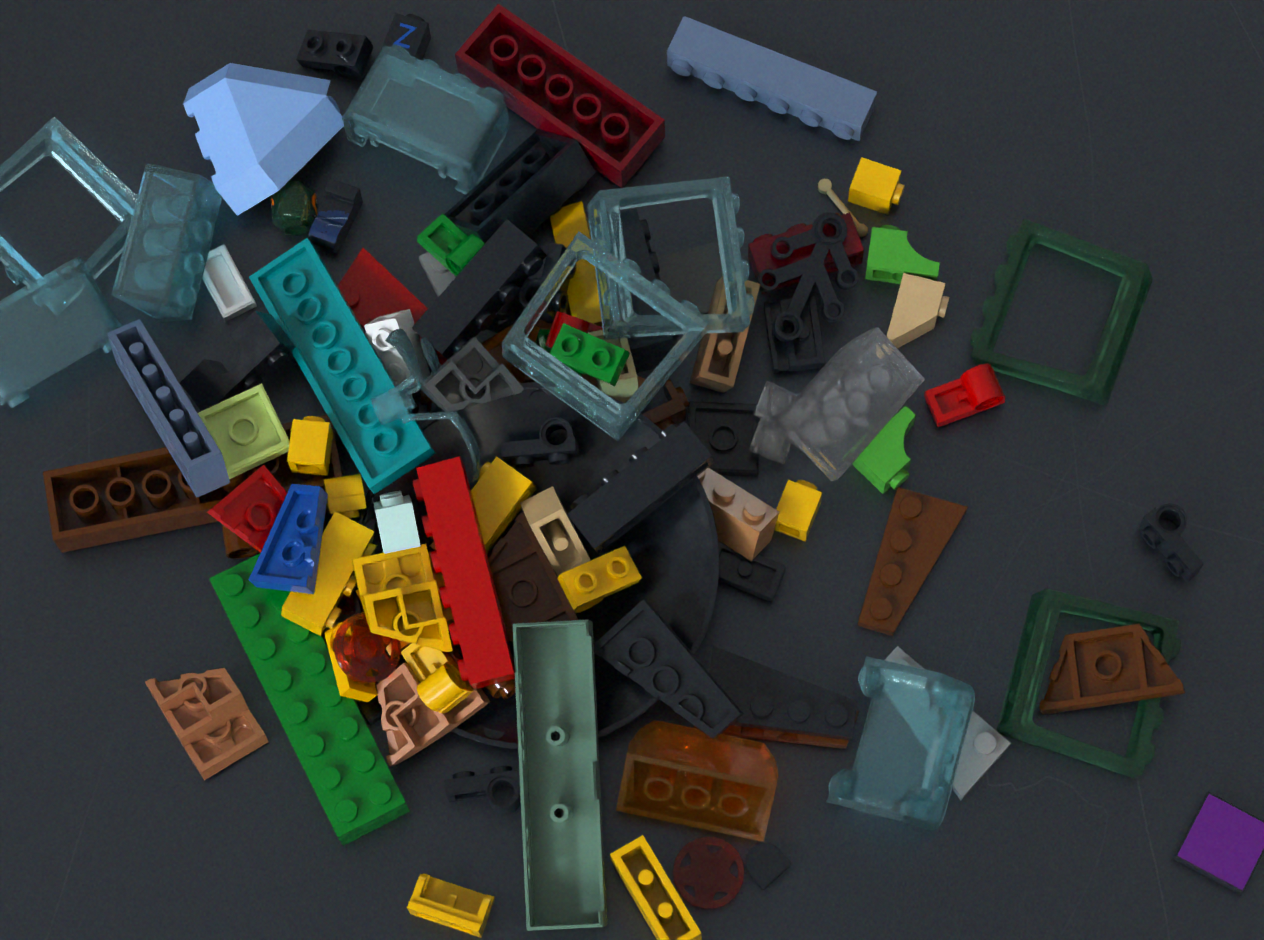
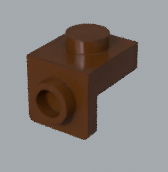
(671, 411)

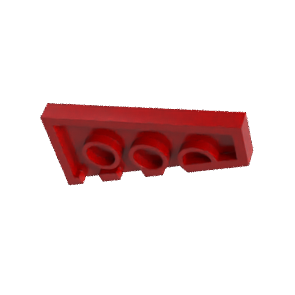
(376, 292)
(251, 507)

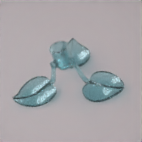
(398, 401)

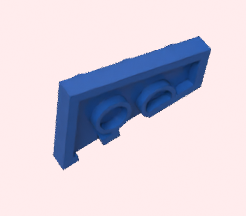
(294, 543)

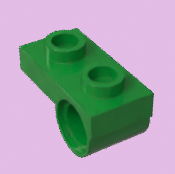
(449, 244)
(589, 354)

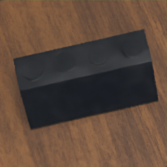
(524, 186)

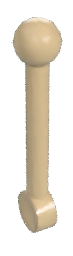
(825, 187)

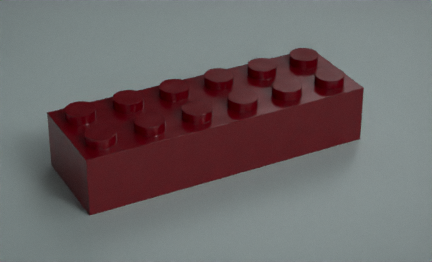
(561, 94)

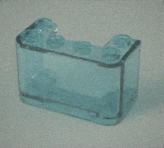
(428, 116)

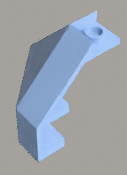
(259, 128)

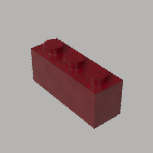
(761, 257)

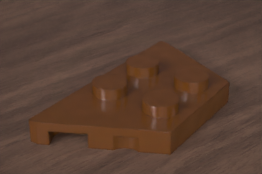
(526, 580)
(1108, 670)

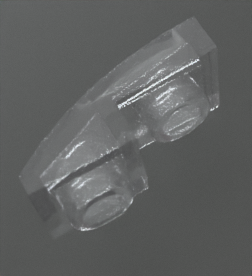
(767, 439)

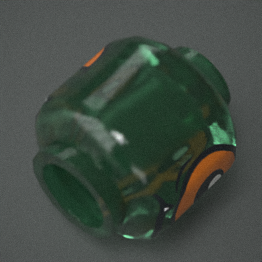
(294, 208)

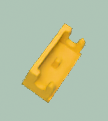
(450, 905)

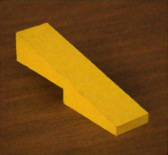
(583, 286)

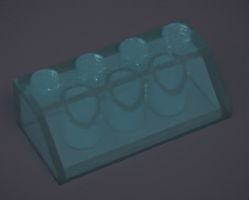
(167, 243)

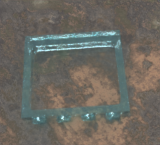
(90, 172)
(616, 301)
(565, 382)

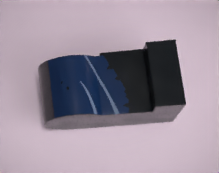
(335, 215)

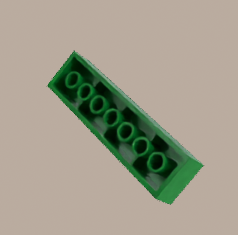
(319, 722)

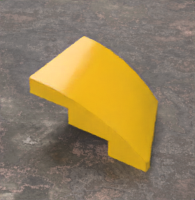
(402, 597)

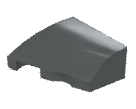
(470, 379)

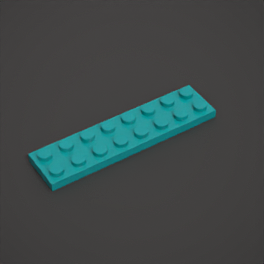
(339, 364)

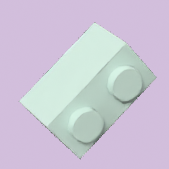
(396, 522)

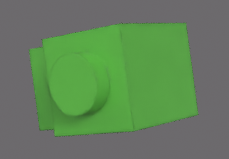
(892, 256)
(884, 458)

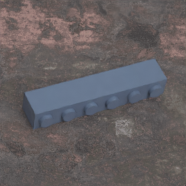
(771, 79)
(168, 408)

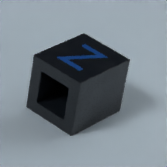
(410, 33)

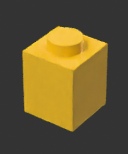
(876, 186)
(310, 446)
(798, 509)

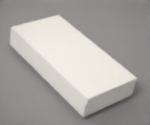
(226, 284)

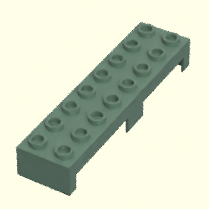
(559, 775)

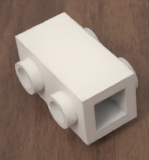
(379, 330)

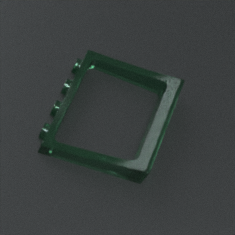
(1116, 335)
(1029, 669)

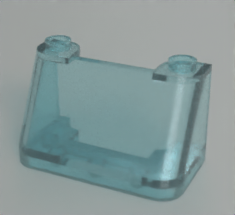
(51, 328)
(906, 745)

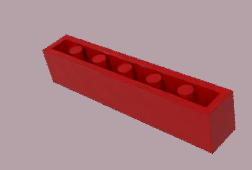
(466, 573)

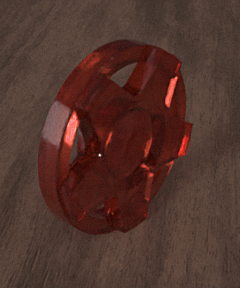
(364, 651)
(708, 872)

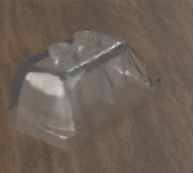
(849, 402)

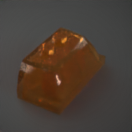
(699, 780)

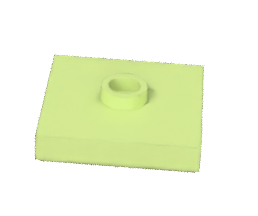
(246, 430)

